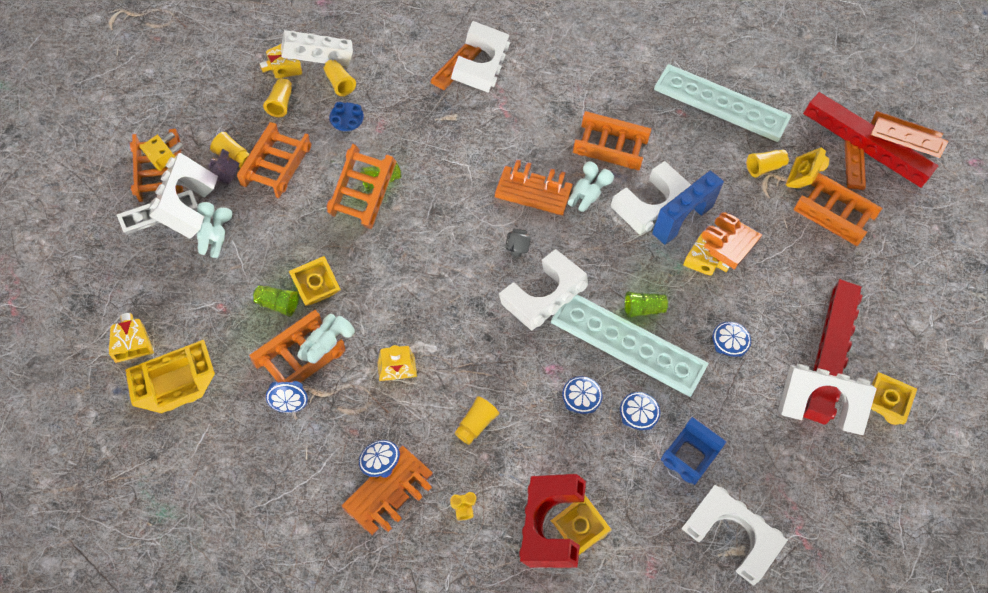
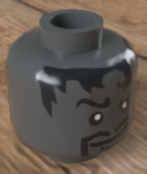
(517, 242)

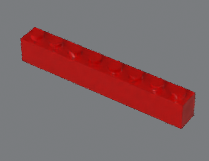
(858, 131)
(833, 349)

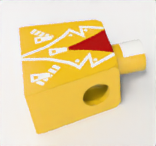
(280, 66)
(701, 260)
(128, 339)
(396, 363)

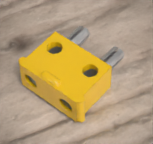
(158, 152)

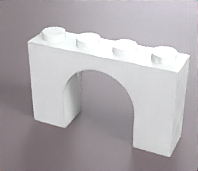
(482, 74)
(168, 207)
(642, 215)
(535, 310)
(856, 394)
(764, 540)

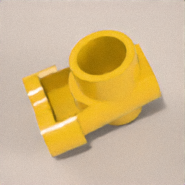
(463, 505)

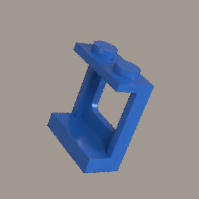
(700, 438)

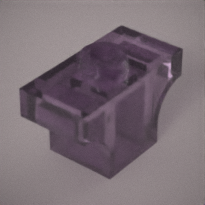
(223, 167)

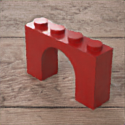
(544, 494)

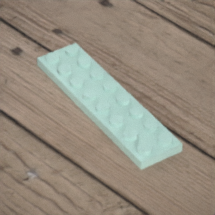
(723, 102)
(631, 344)

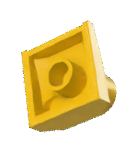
(807, 168)
(314, 281)
(892, 398)
(581, 524)

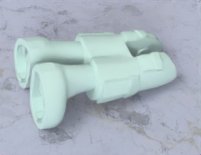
(588, 192)
(212, 234)
(324, 339)

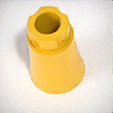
(339, 78)
(278, 99)
(225, 142)
(765, 162)
(476, 420)

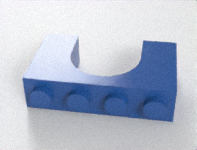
(698, 196)

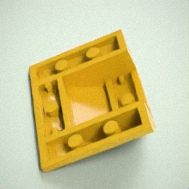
(171, 378)

